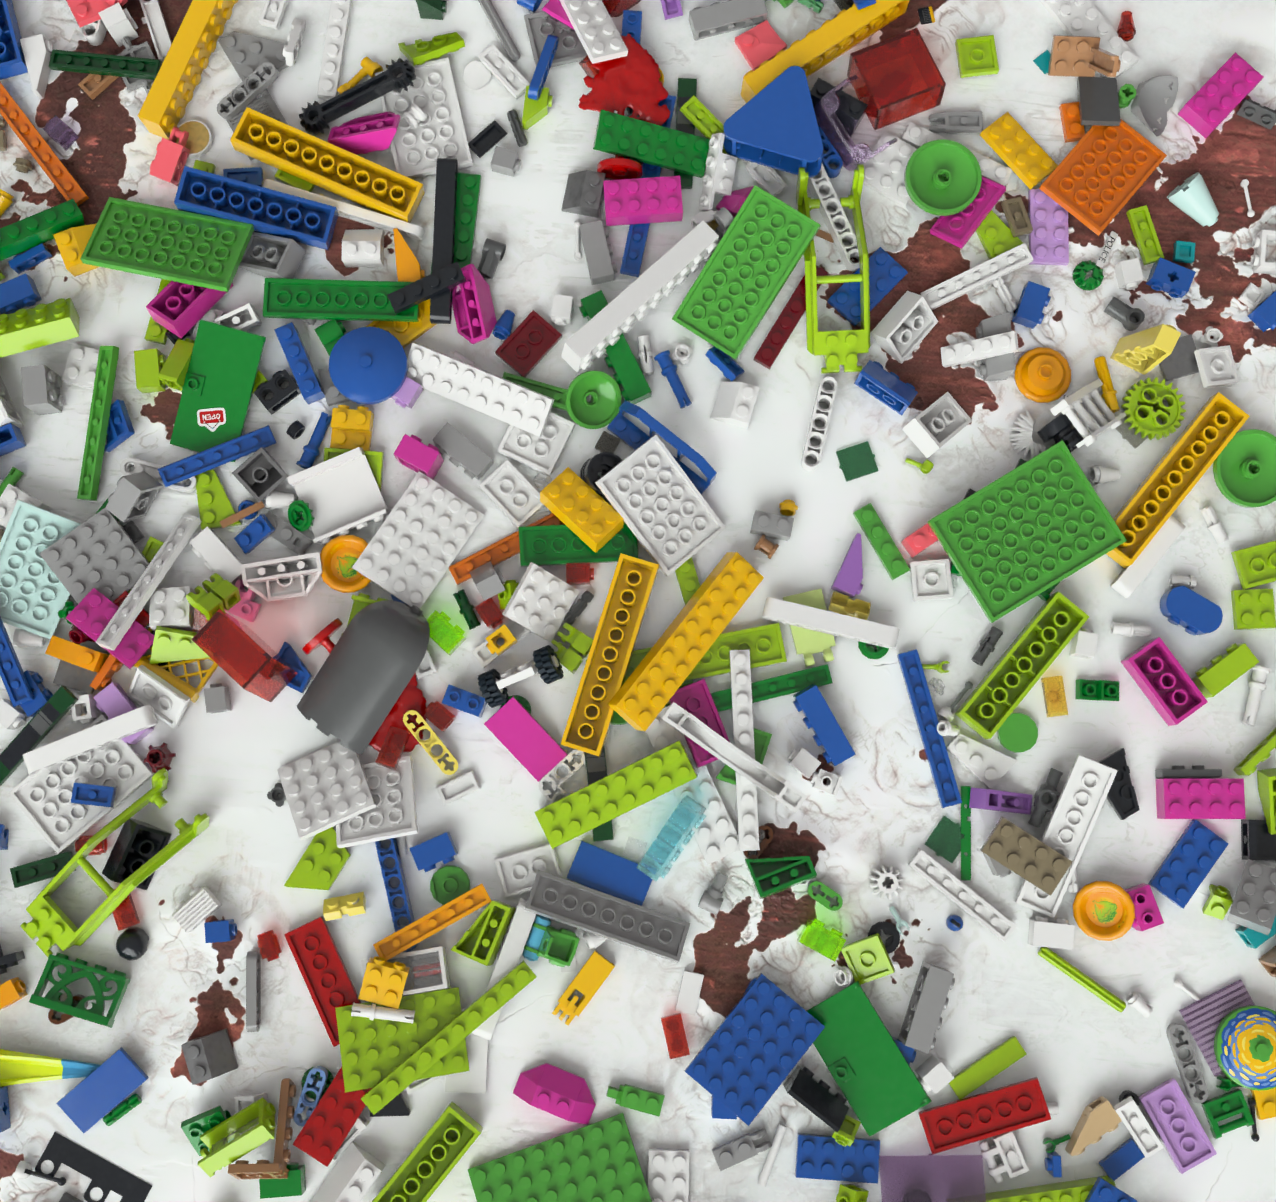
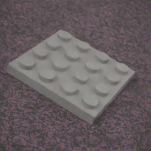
(96, 557)

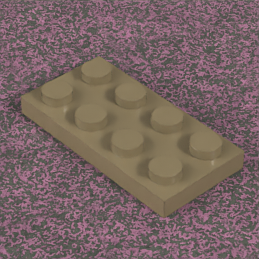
(1026, 856)

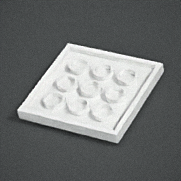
(325, 789)
(395, 807)

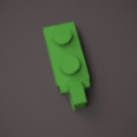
(637, 1099)

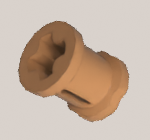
(766, 546)

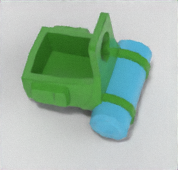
(550, 943)

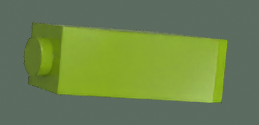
(177, 364)

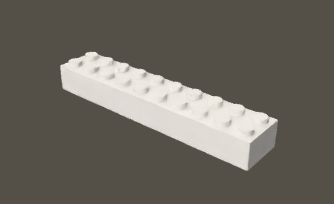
(640, 297)

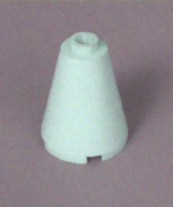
(1195, 200)

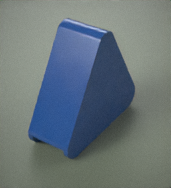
(778, 127)

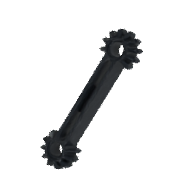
(357, 96)

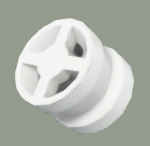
(414, 116)

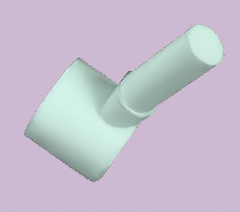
(900, 922)

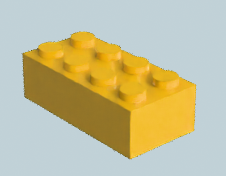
(581, 509)

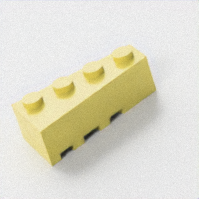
(1146, 348)

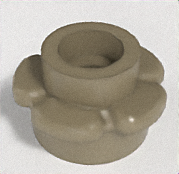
(22, 165)

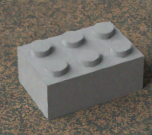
(1255, 898)

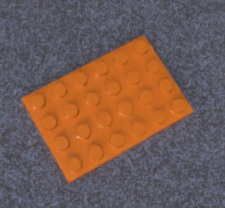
(1102, 174)

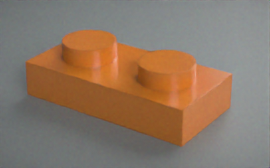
(1071, 123)
(106, 672)

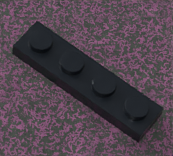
(426, 287)

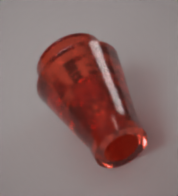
(1126, 27)

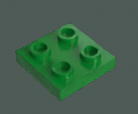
(202, 1123)

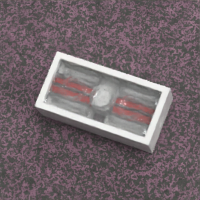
(427, 970)

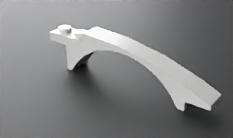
(734, 757)

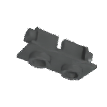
(1258, 114)

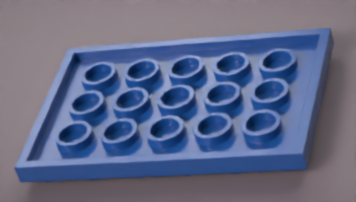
(754, 1049)

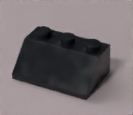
(850, 110)
(133, 848)
(817, 1097)

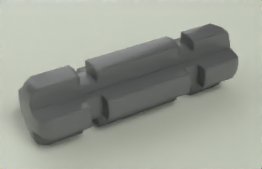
(517, 128)
(579, 607)

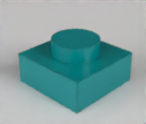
(1184, 252)

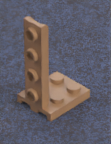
(1081, 57)
(263, 1168)

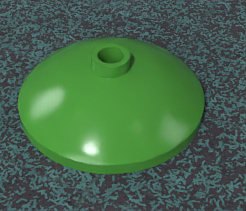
(604, 399)

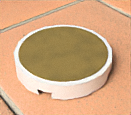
(199, 137)

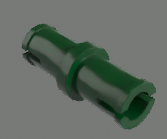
(466, 609)

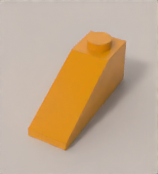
(407, 265)
(76, 654)

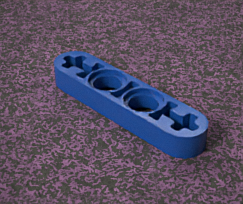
(543, 67)

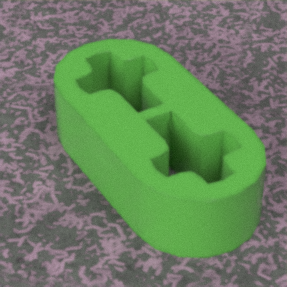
(821, 899)

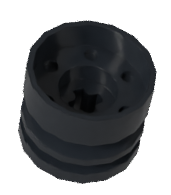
(1061, 429)
(599, 463)

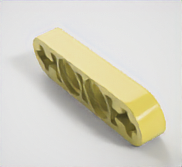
(427, 744)

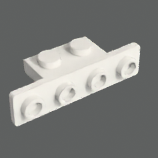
(718, 173)

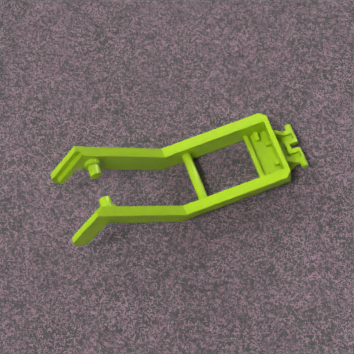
(837, 346)
(53, 925)

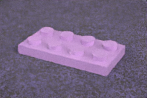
(1050, 230)
(1177, 1125)

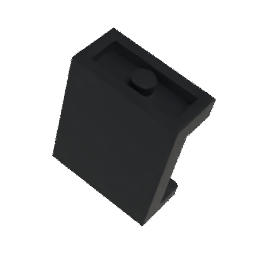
(1256, 841)

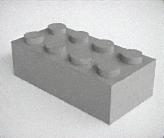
(926, 1007)

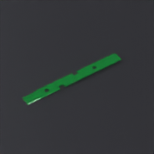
(966, 830)

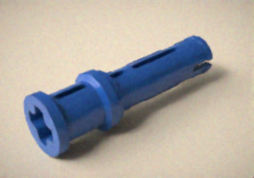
(669, 371)
(312, 450)

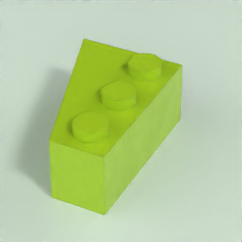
(486, 934)

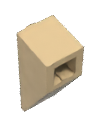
(1094, 1122)

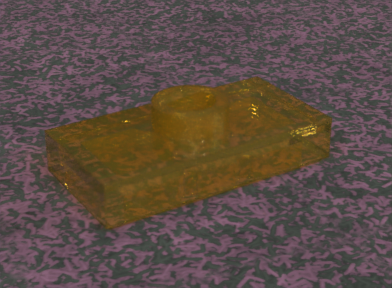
(1054, 696)

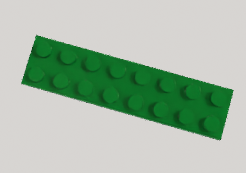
(333, 300)

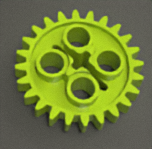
(1157, 393)

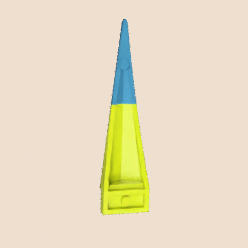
(27, 1068)

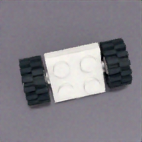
(494, 684)

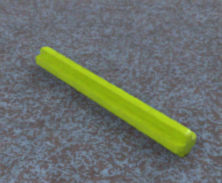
(1082, 979)

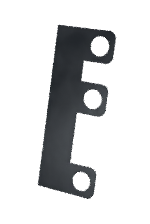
(103, 1173)

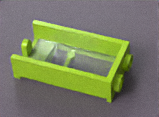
(237, 1136)

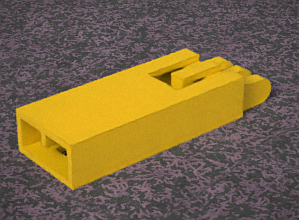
(587, 982)

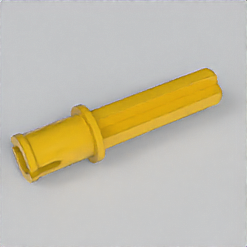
(1107, 387)

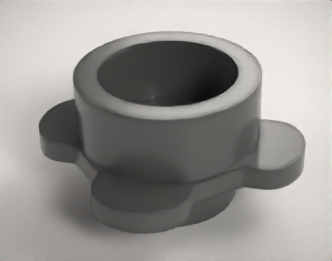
(273, 795)

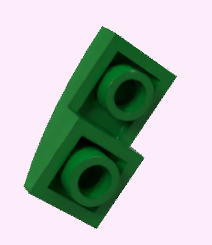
(1097, 690)

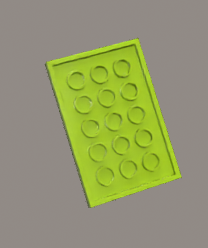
(379, 1046)

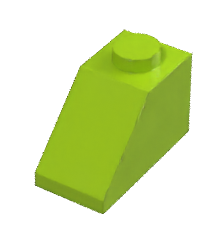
(534, 109)

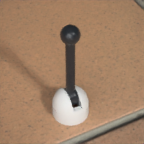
(25, 1169)

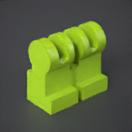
(220, 595)
(579, 644)

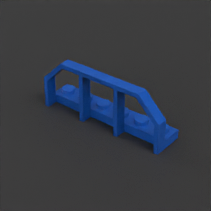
(635, 437)

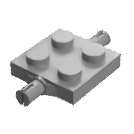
(140, 51)

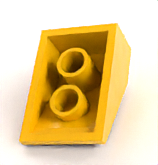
(71, 247)

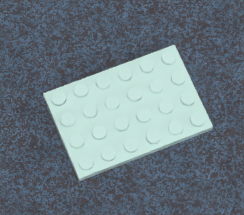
(28, 586)

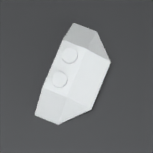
(283, 576)

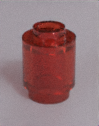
(98, 850)
(269, 945)

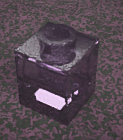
(60, 132)

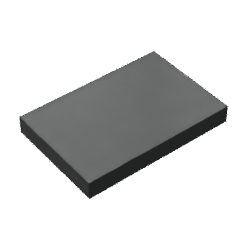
(1098, 101)

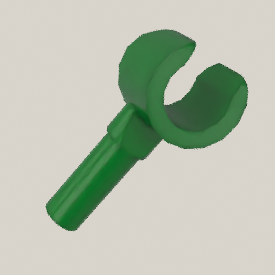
(1226, 1083)
(1057, 1141)

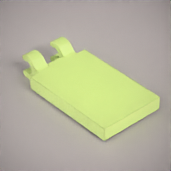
(810, 641)

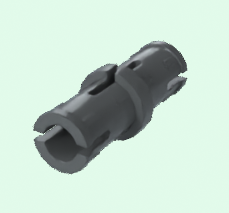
(987, 646)

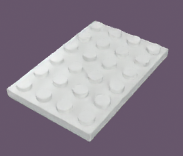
(440, 134)
(660, 505)
(418, 541)
(48, 793)

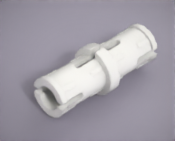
(643, 342)

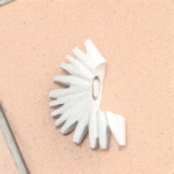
(1023, 439)

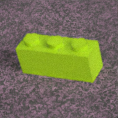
(1224, 669)

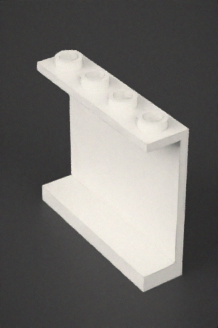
(340, 494)

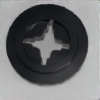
(888, 929)

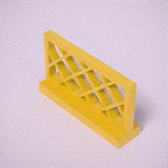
(184, 687)

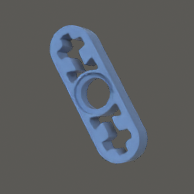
(310, 1080)

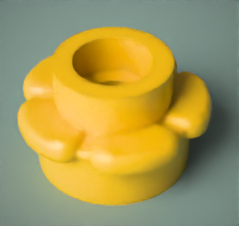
(788, 507)

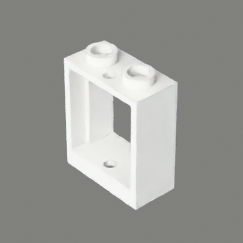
(1259, 256)

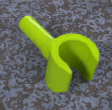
(925, 468)
(938, 667)

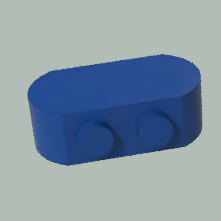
(1190, 611)

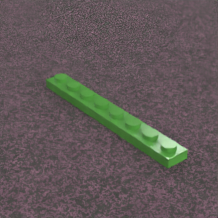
(98, 423)

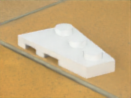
(980, 759)

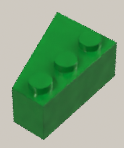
(779, 874)

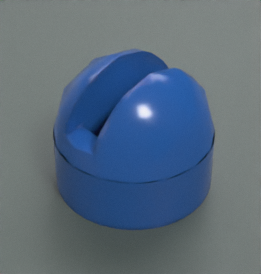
(951, 926)

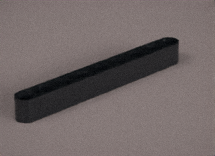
(444, 234)

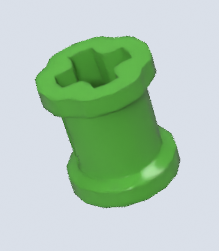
(1125, 95)

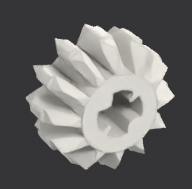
(882, 889)

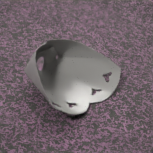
(1150, 101)

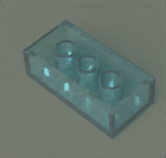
(673, 835)

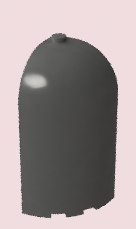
(367, 672)

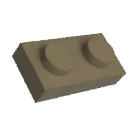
(1017, 216)

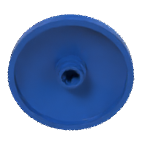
(368, 365)

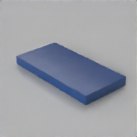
(609, 874)
(102, 1090)

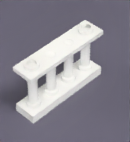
(1083, 396)

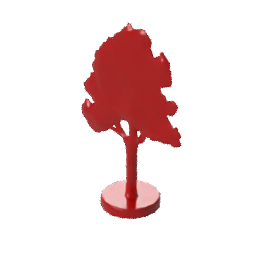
(622, 84)
(409, 699)

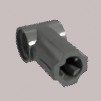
(492, 254)
(1123, 312)

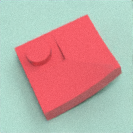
(87, 10)
(759, 44)

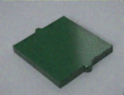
(857, 461)
(946, 839)

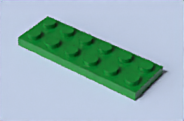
(651, 143)
(466, 215)
(560, 546)

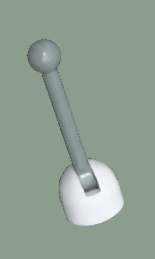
(947, 713)

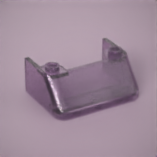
(834, 130)

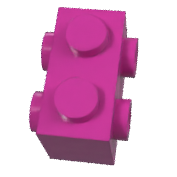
(1146, 909)

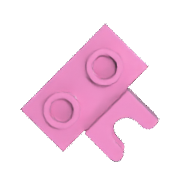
(246, 607)

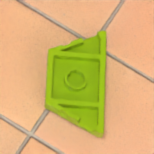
(319, 863)

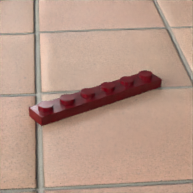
(785, 324)

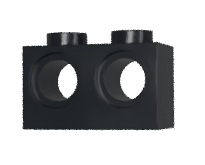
(281, 396)

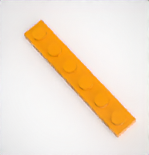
(432, 922)

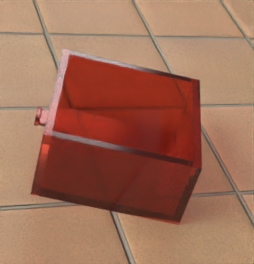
(896, 78)
(244, 656)

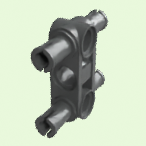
(1050, 788)

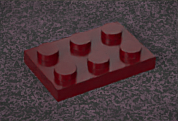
(528, 344)

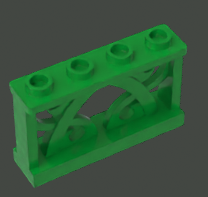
(96, 1013)

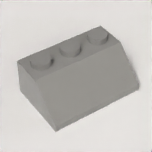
(1000, 366)

